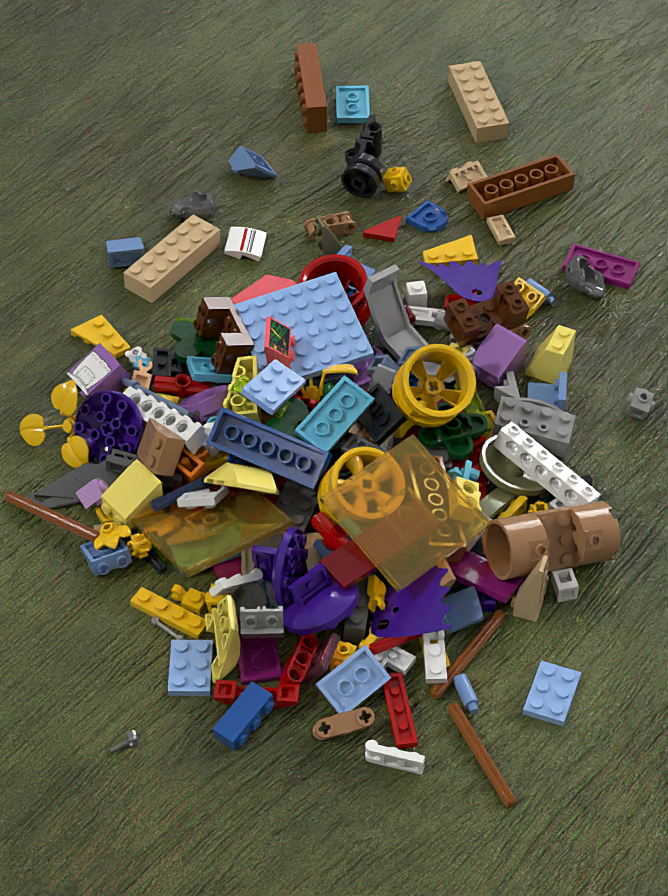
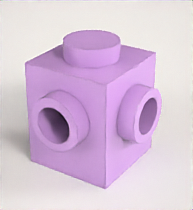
(91, 493)

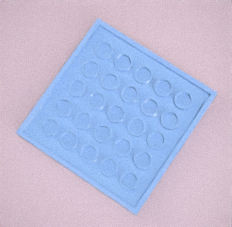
(318, 318)

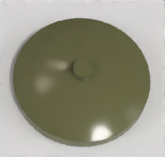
(506, 473)

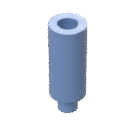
(547, 293)
(466, 693)

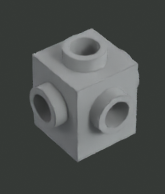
(640, 403)

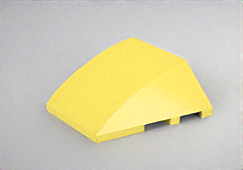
(244, 478)
(225, 626)

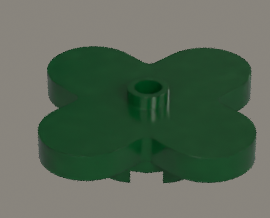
(190, 343)
(291, 419)
(456, 434)

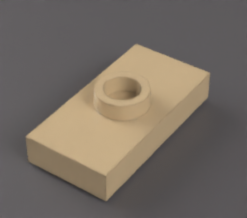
(501, 230)

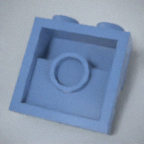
(106, 558)

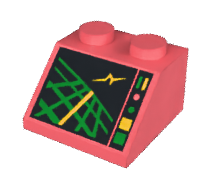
(278, 342)

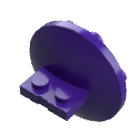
(109, 422)
(282, 564)
(318, 603)

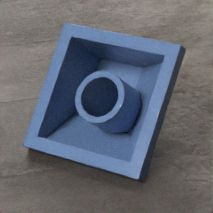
(250, 164)

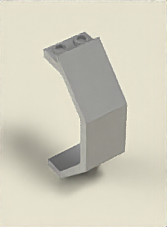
(392, 319)
(261, 622)

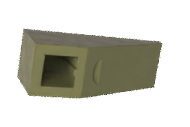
(325, 240)

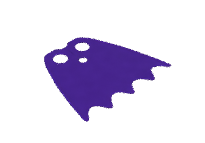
(418, 606)

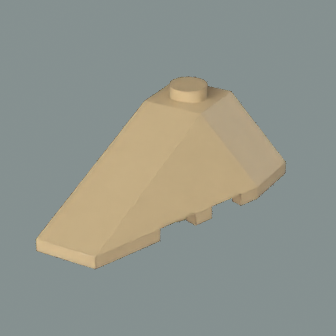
(532, 592)

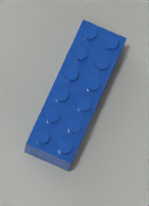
(269, 448)

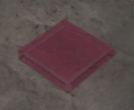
(322, 658)

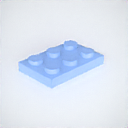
(273, 387)
(190, 668)
(353, 680)
(551, 693)

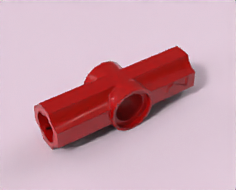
(180, 385)
(333, 534)

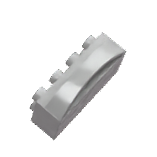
(539, 420)

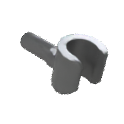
(131, 741)

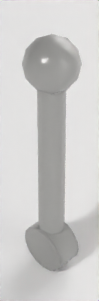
(155, 621)

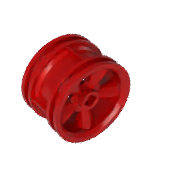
(349, 273)

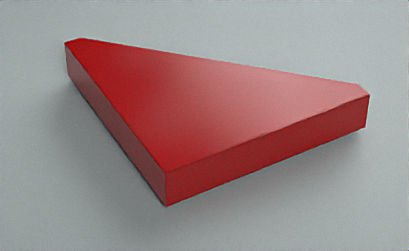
(385, 231)

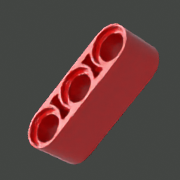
(303, 655)

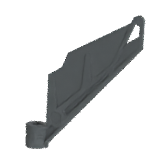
(63, 491)

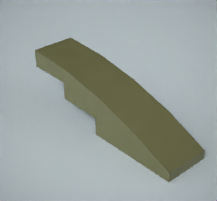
(496, 502)

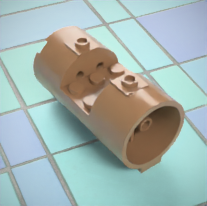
(565, 534)

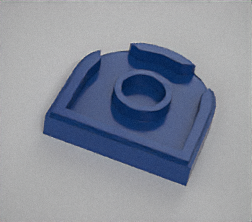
(428, 218)

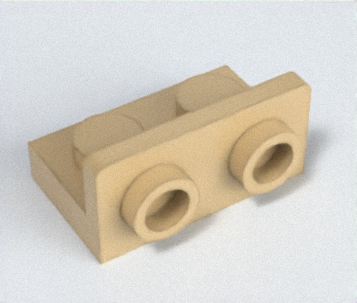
(468, 173)

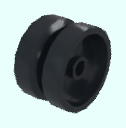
(362, 175)

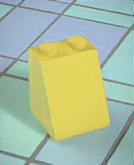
(553, 355)
(131, 494)

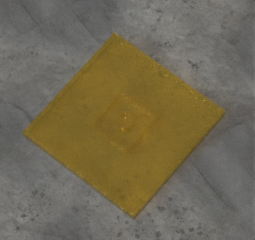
(405, 512)
(207, 536)

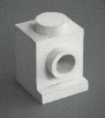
(564, 584)

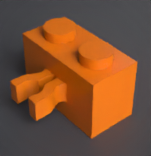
(192, 465)

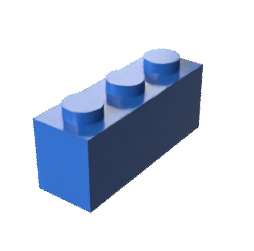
(243, 716)

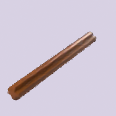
(51, 516)
(468, 653)
(482, 755)

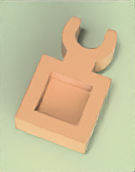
(142, 375)

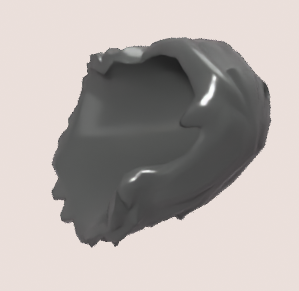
(195, 204)
(584, 277)

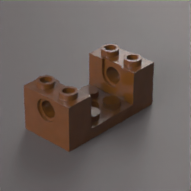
(505, 309)
(220, 319)

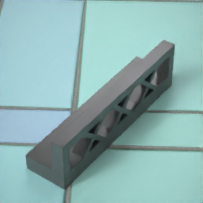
(119, 465)

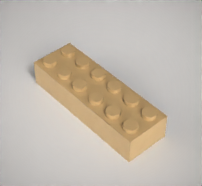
(478, 102)
(172, 258)

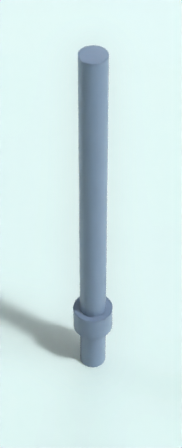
(134, 384)

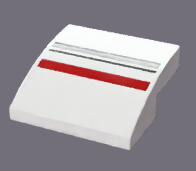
(245, 242)

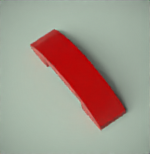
(283, 696)

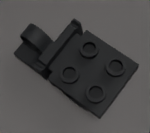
(369, 140)

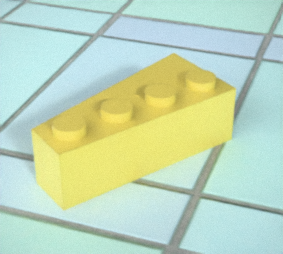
(249, 368)

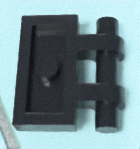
(162, 363)

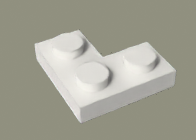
(396, 659)

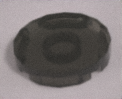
(250, 597)

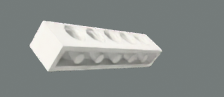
(171, 419)
(544, 467)

